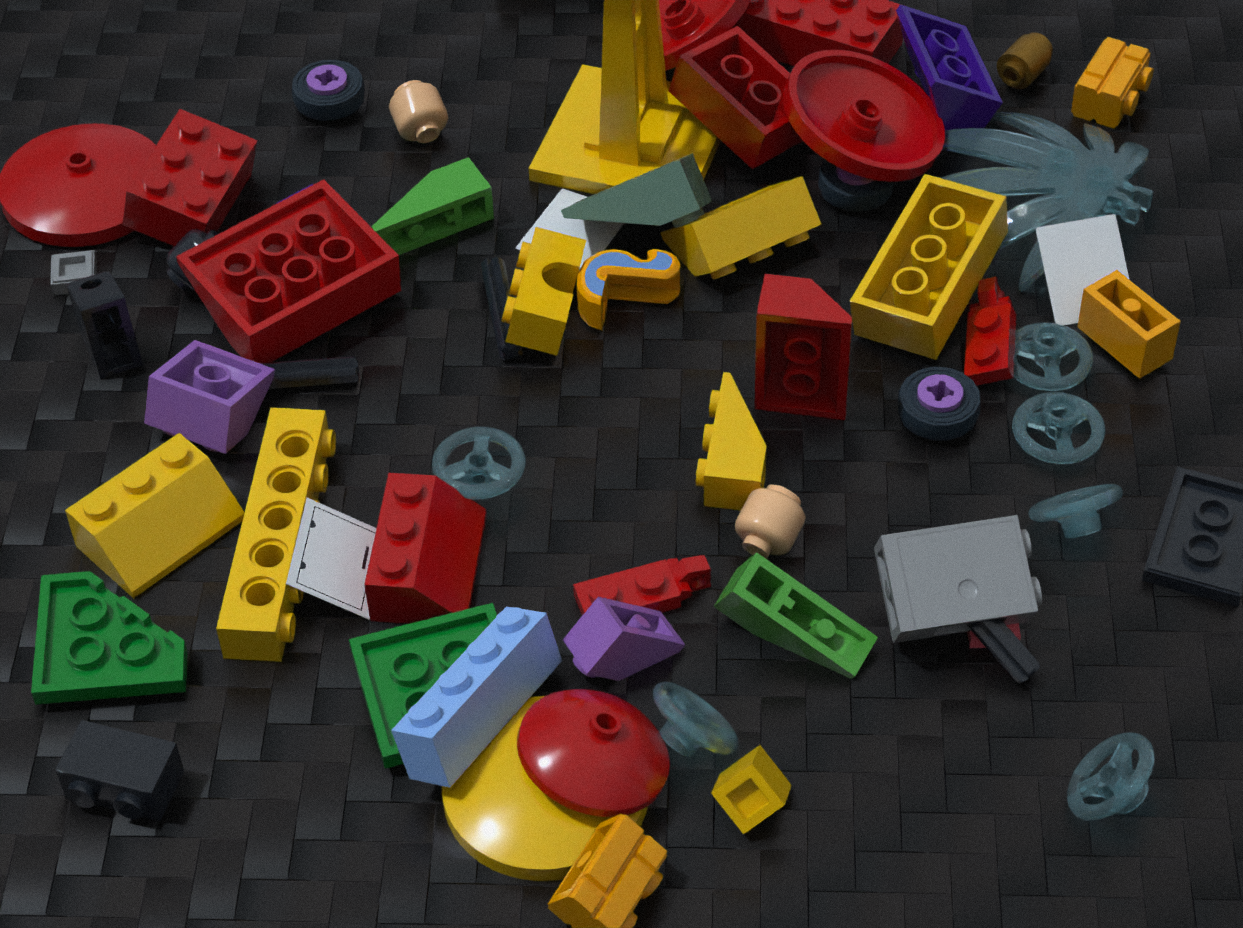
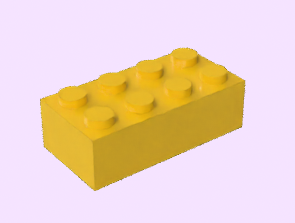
(929, 266)

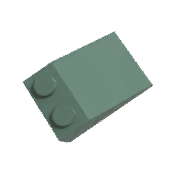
(654, 198)

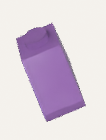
(620, 639)

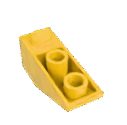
(734, 450)

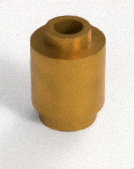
(1025, 60)

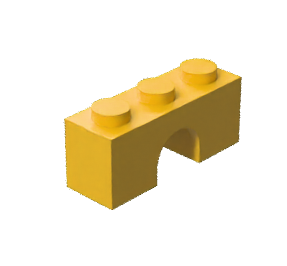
(543, 290)

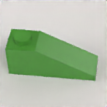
(437, 207)
(794, 617)

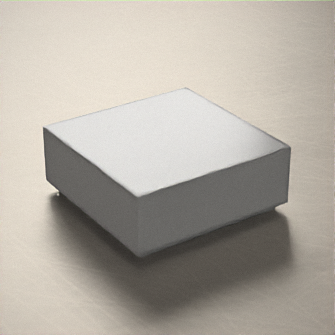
(71, 267)

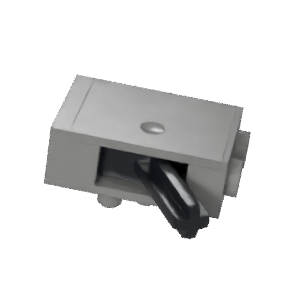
(962, 582)

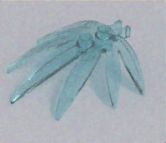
(1056, 164)

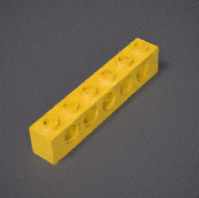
(289, 469)

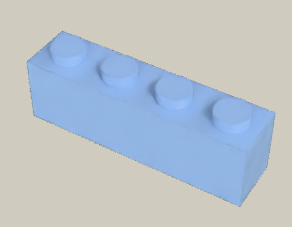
(477, 696)

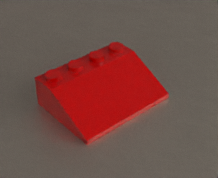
(291, 273)

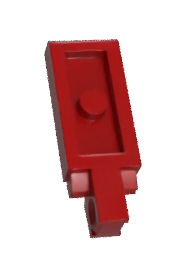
(990, 335)
(651, 586)

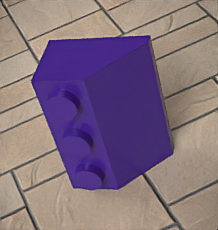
(949, 69)

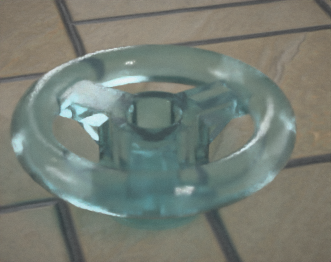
(1047, 348)
(1057, 419)
(478, 472)
(1077, 509)
(692, 722)
(1116, 781)

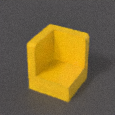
(751, 789)

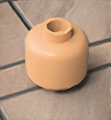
(417, 111)
(770, 521)

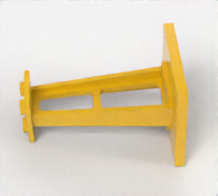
(621, 115)

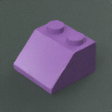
(207, 396)

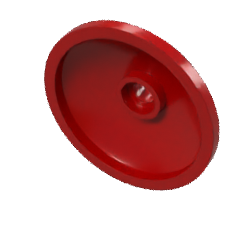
(593, 752)

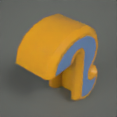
(625, 277)

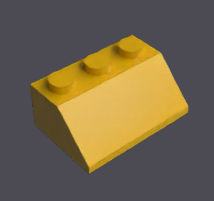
(745, 229)
(154, 515)

